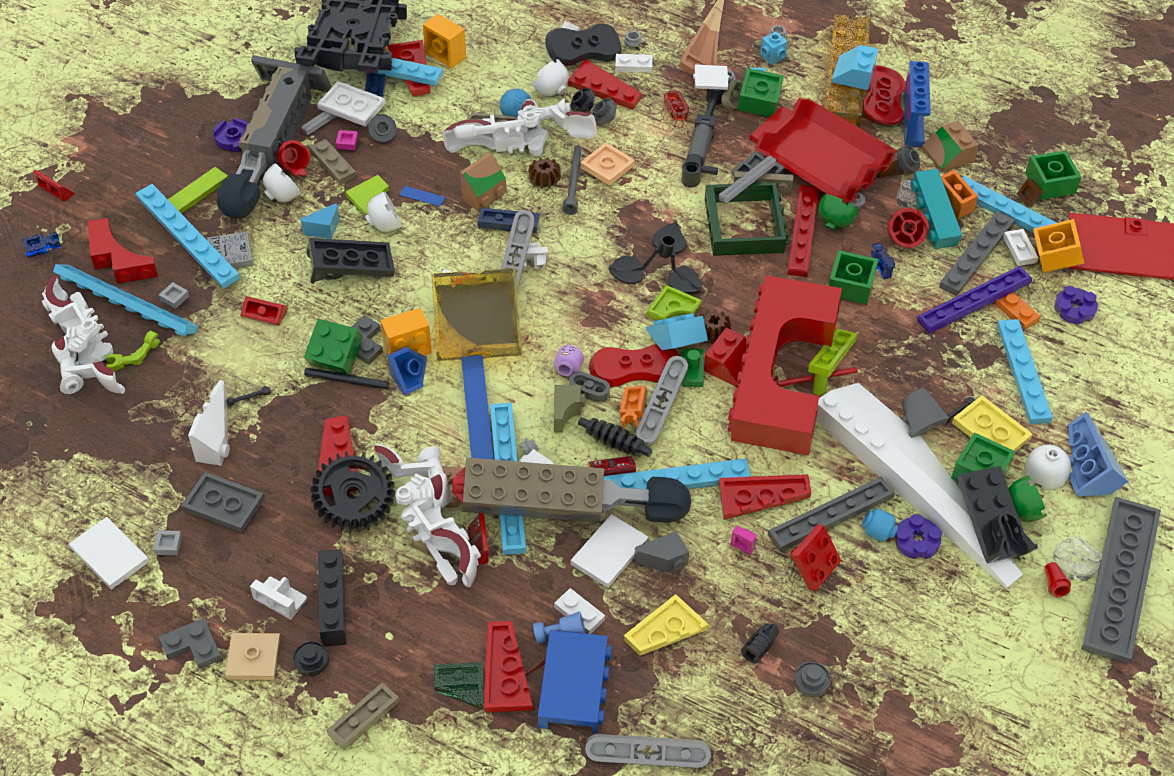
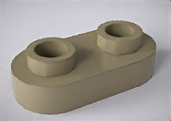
(731, 97)

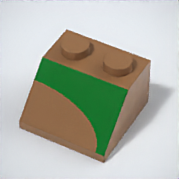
(951, 147)
(482, 182)

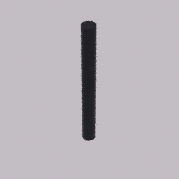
(346, 378)

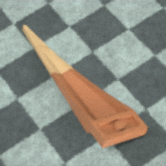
(704, 45)

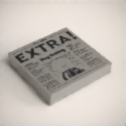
(233, 248)

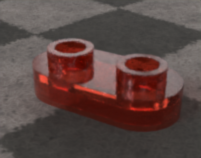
(676, 105)

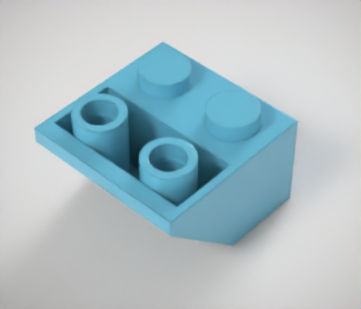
(678, 331)

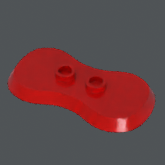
(883, 99)
(623, 366)

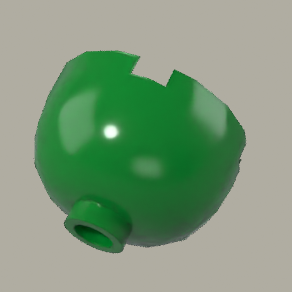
(836, 213)
(1027, 500)

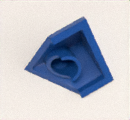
(407, 369)

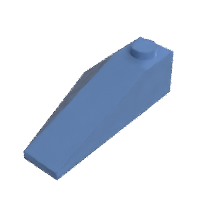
(1093, 463)

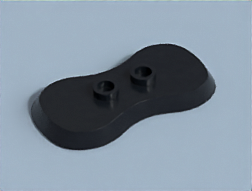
(573, 46)

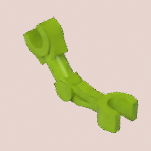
(135, 358)

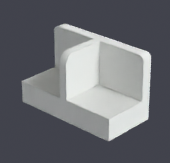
(278, 596)

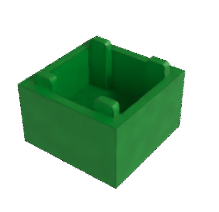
(760, 92)
(983, 454)

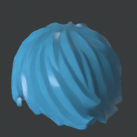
(512, 101)

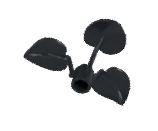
(667, 242)

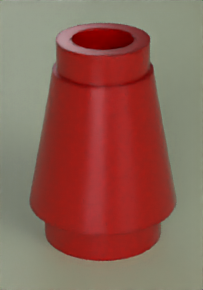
(1057, 581)

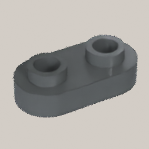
(591, 386)

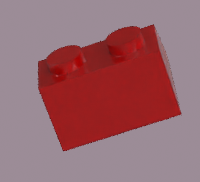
(725, 356)

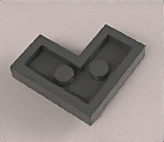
(368, 349)
(194, 638)

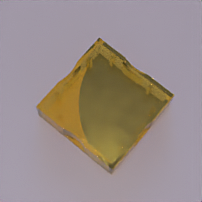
(476, 314)

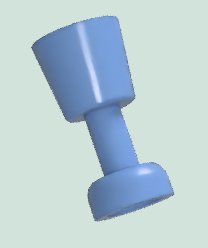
(570, 623)

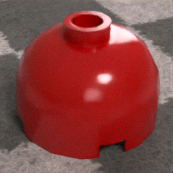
(907, 227)

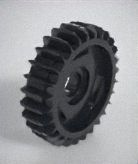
(341, 480)

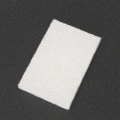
(351, 103)
(608, 551)
(109, 553)

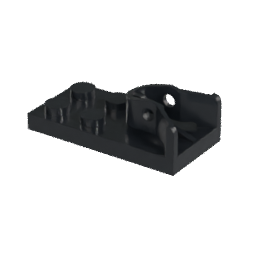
(348, 258)
(994, 515)

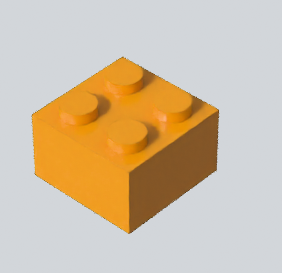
(444, 40)
(1058, 245)
(406, 330)

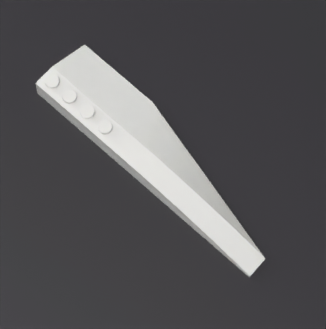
(907, 466)

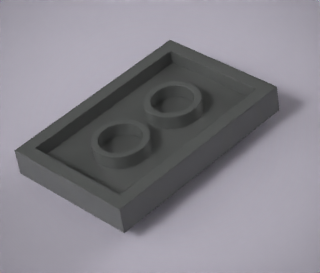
(223, 502)

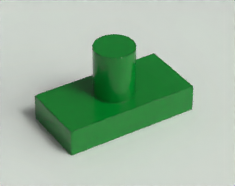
(695, 371)

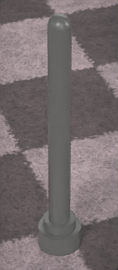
(570, 204)

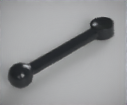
(265, 391)
(969, 400)

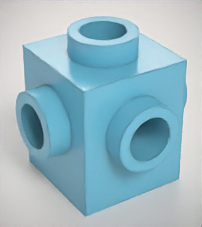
(773, 48)

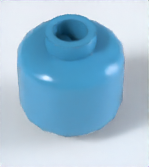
(879, 525)

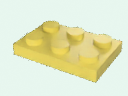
(991, 423)

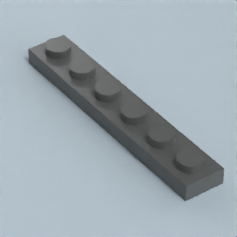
(976, 253)
(831, 513)

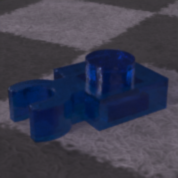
(38, 244)
(885, 263)

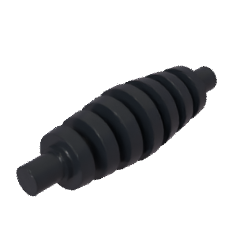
(615, 437)

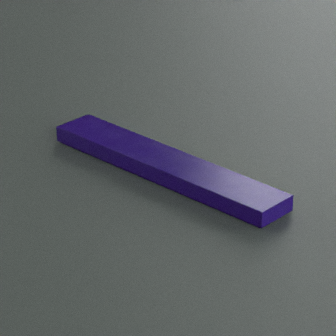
(974, 299)

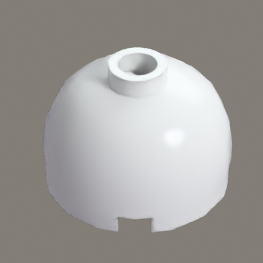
(552, 79)
(279, 185)
(382, 213)
(1048, 466)

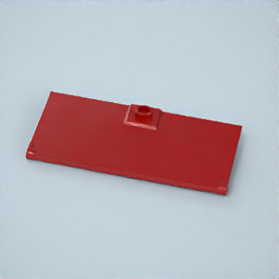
(1125, 245)

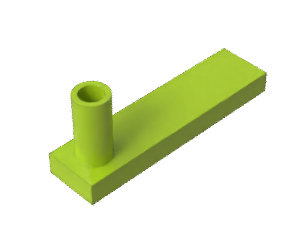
(829, 358)

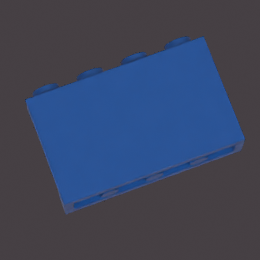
(916, 103)
(574, 680)

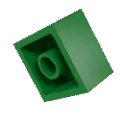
(1054, 174)
(854, 275)
(333, 346)

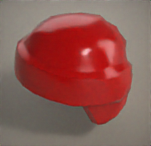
(294, 157)

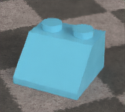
(856, 67)

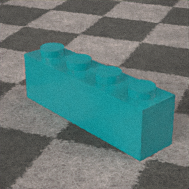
(936, 206)

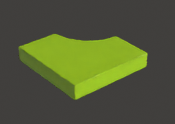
(364, 192)
(673, 303)

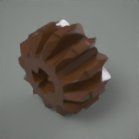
(544, 172)
(715, 324)

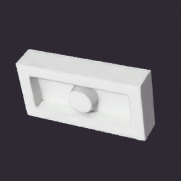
(633, 63)
(1020, 247)
(572, 602)

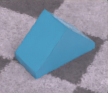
(321, 223)

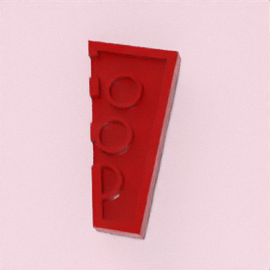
(413, 52)
(604, 85)
(335, 440)
(758, 493)
(504, 672)

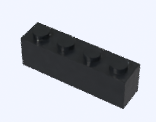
(332, 598)

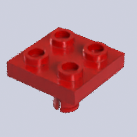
(816, 557)

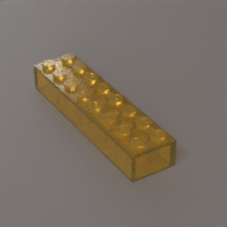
(846, 35)

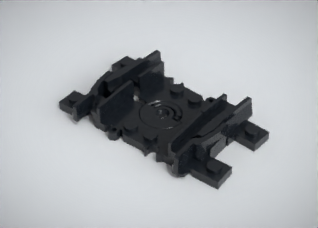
(364, 22)

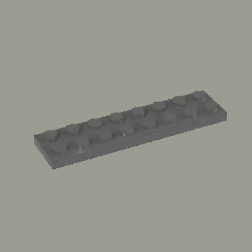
(1121, 580)

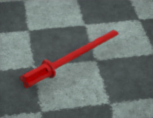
(803, 379)

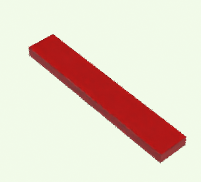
(803, 231)

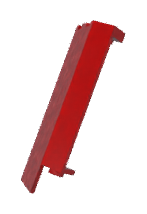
(823, 149)

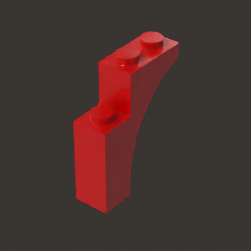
(108, 253)

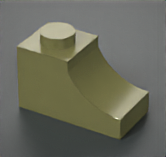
(566, 404)

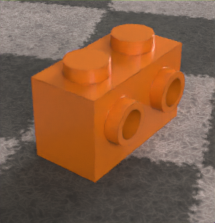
(960, 194)

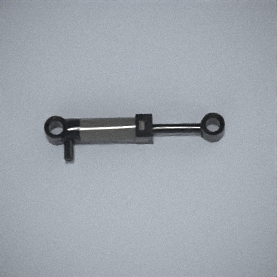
(700, 142)

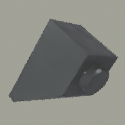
(663, 553)

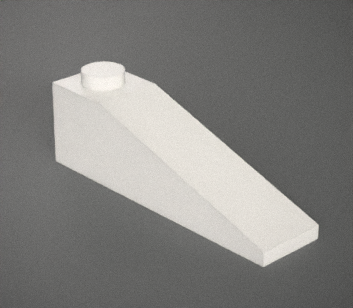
(210, 429)

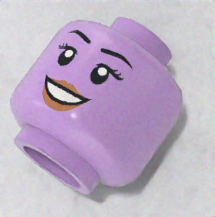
(568, 360)

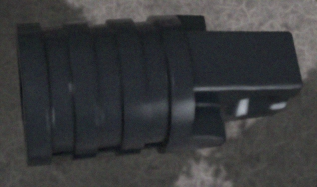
(760, 643)

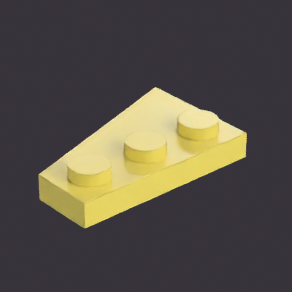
(665, 626)

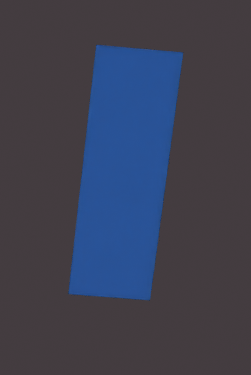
(422, 196)

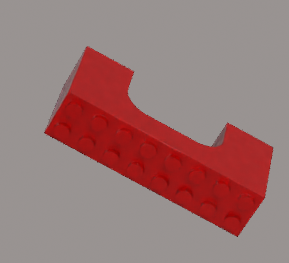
(761, 409)

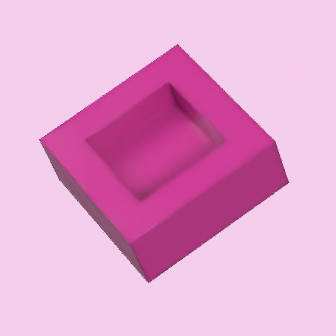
(346, 140)
(743, 539)

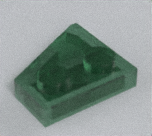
(461, 682)

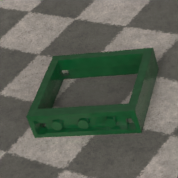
(745, 246)

